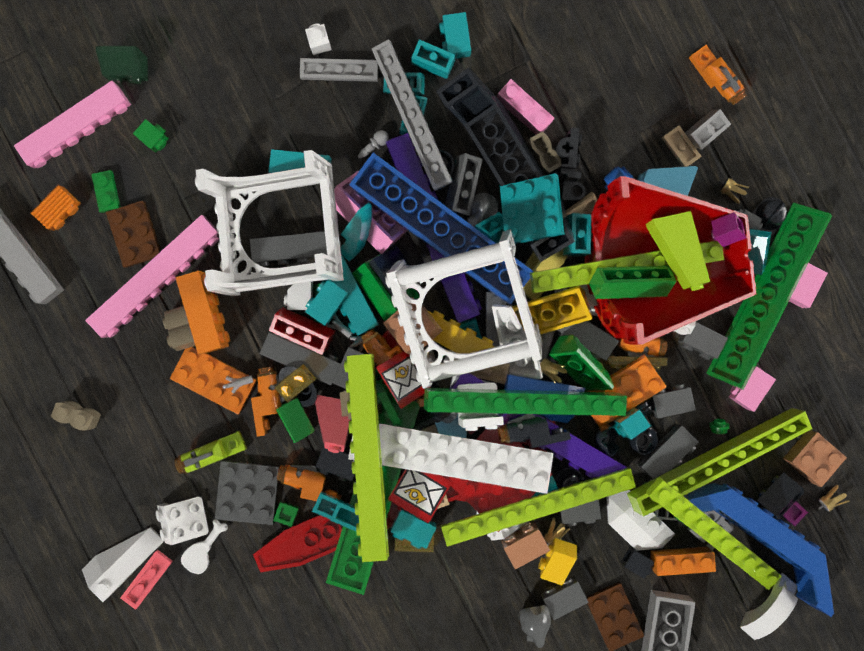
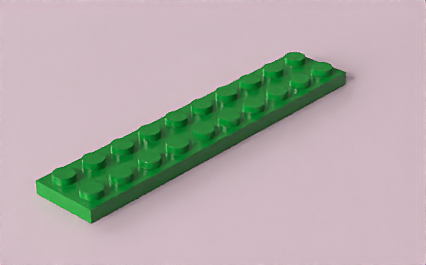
(774, 288)
(347, 566)

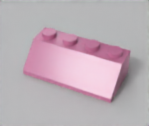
(383, 230)

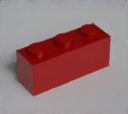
(302, 330)

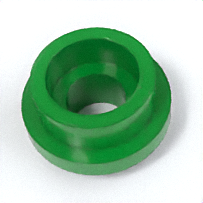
(719, 426)

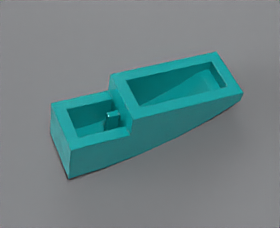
(357, 232)
(336, 511)

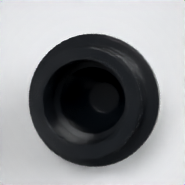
(645, 407)

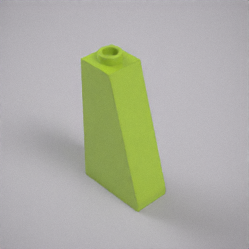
(681, 248)

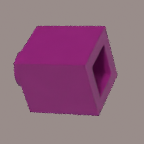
(728, 229)

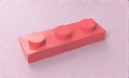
(146, 579)

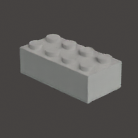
(668, 622)

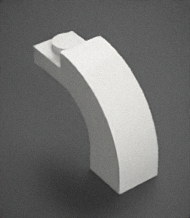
(773, 611)

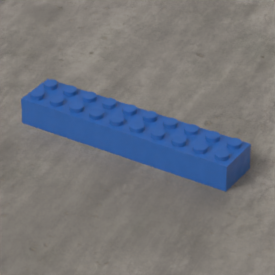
(431, 222)

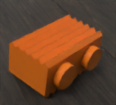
(56, 208)

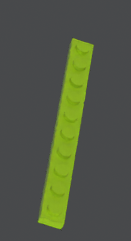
(583, 273)
(538, 506)
(712, 533)

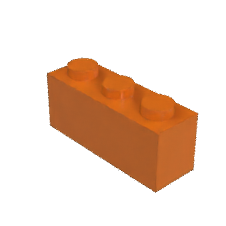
(683, 561)

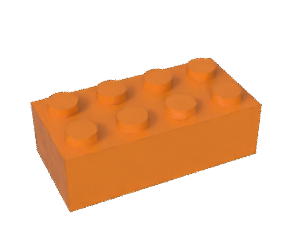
(202, 313)

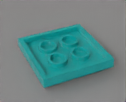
(532, 208)

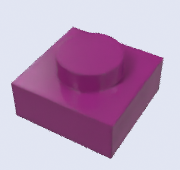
(795, 514)

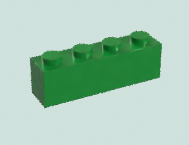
(632, 282)

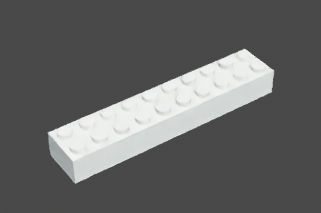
(464, 458)

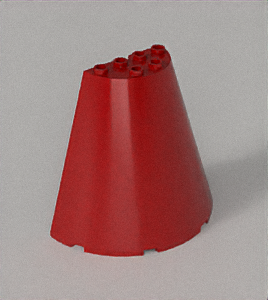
(621, 231)

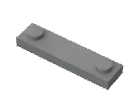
(338, 69)

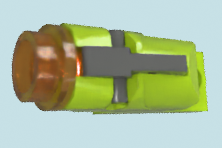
(210, 453)

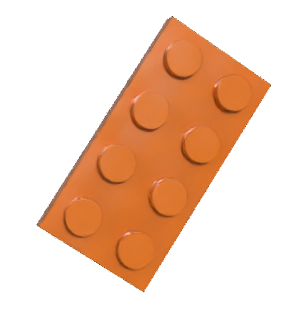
(208, 375)
(637, 382)

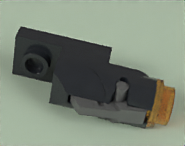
(533, 429)

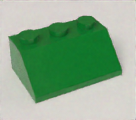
(377, 291)
(581, 364)

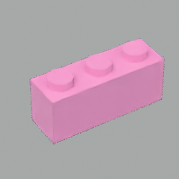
(524, 107)

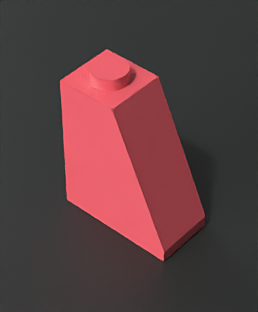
(332, 423)

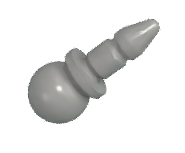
(379, 139)

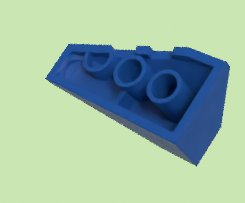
(523, 383)

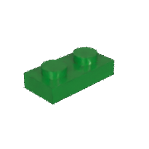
(105, 191)
(389, 410)

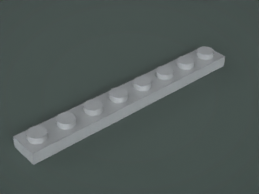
(412, 115)

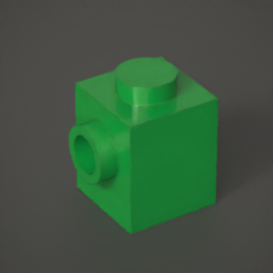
(151, 135)

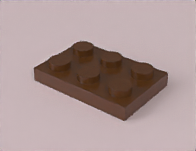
(133, 234)
(614, 616)

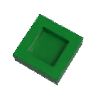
(286, 513)

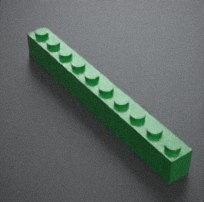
(524, 402)

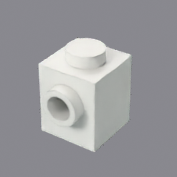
(318, 39)

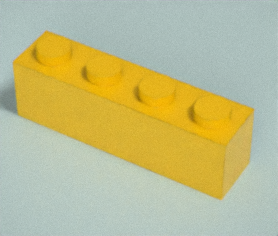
(458, 339)

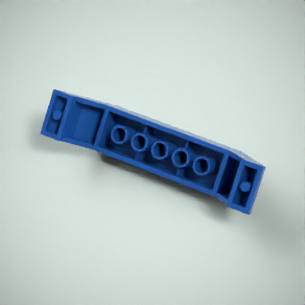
(804, 556)

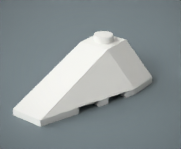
(510, 331)
(112, 567)

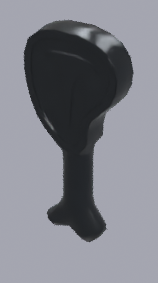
(446, 417)

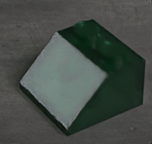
(122, 63)

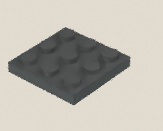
(247, 492)

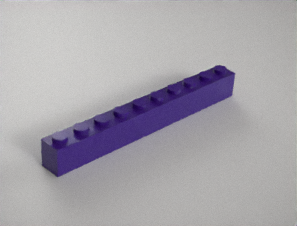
(455, 286)
(575, 450)

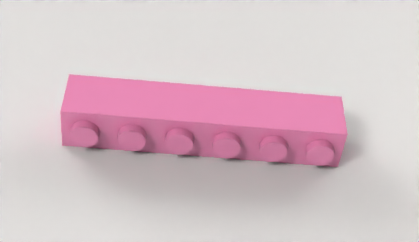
(72, 125)

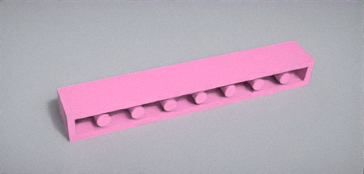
(153, 277)

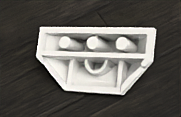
(638, 531)

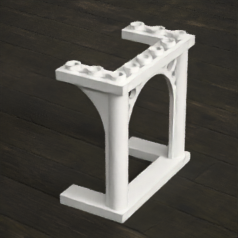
(224, 189)
(429, 369)

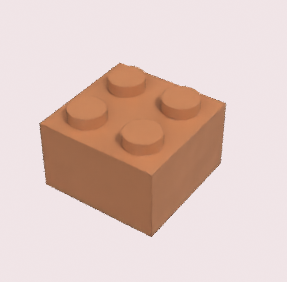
(398, 331)
(814, 458)
(525, 545)

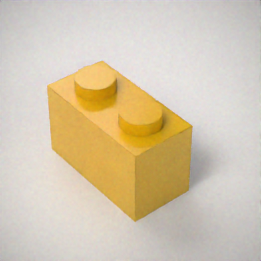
(558, 561)

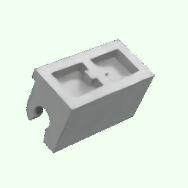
(708, 128)

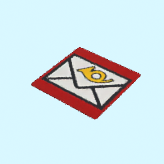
(401, 379)
(420, 493)

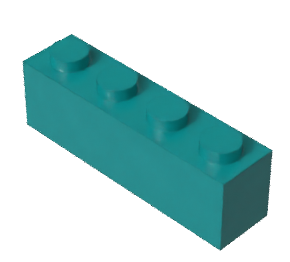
(355, 304)

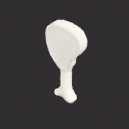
(196, 556)

